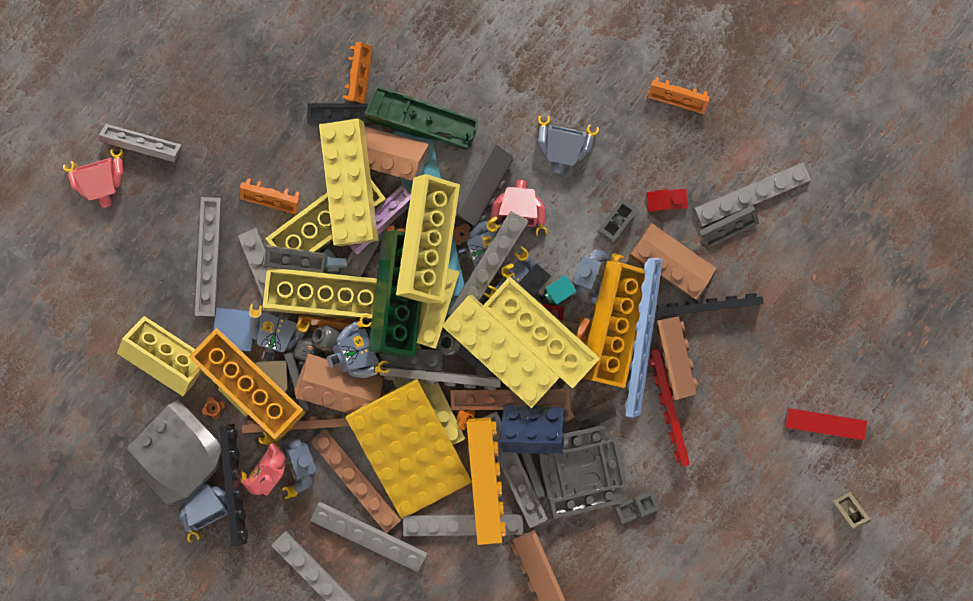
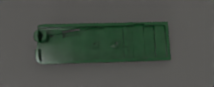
(420, 118)

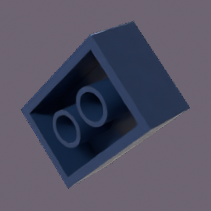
(533, 429)

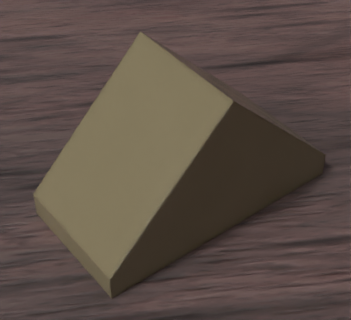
(277, 372)
(851, 512)

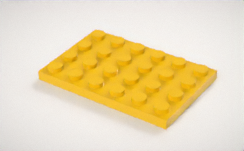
(408, 448)

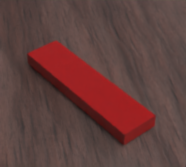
(826, 424)

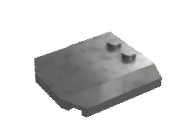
(175, 453)
(585, 475)

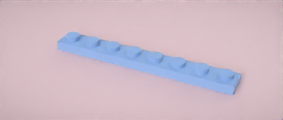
(644, 336)

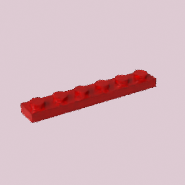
(670, 416)

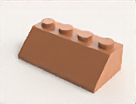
(395, 154)
(680, 265)
(675, 358)
(333, 388)
(537, 567)

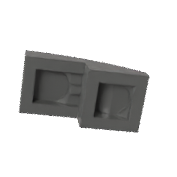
(636, 507)

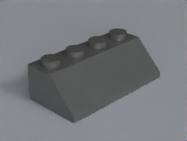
(483, 185)

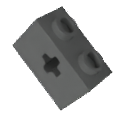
(617, 220)

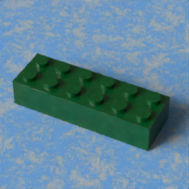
(394, 317)

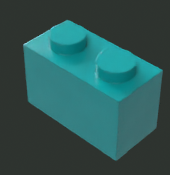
(559, 290)

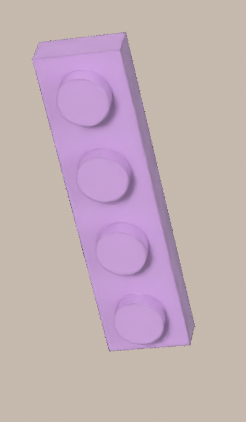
(387, 213)

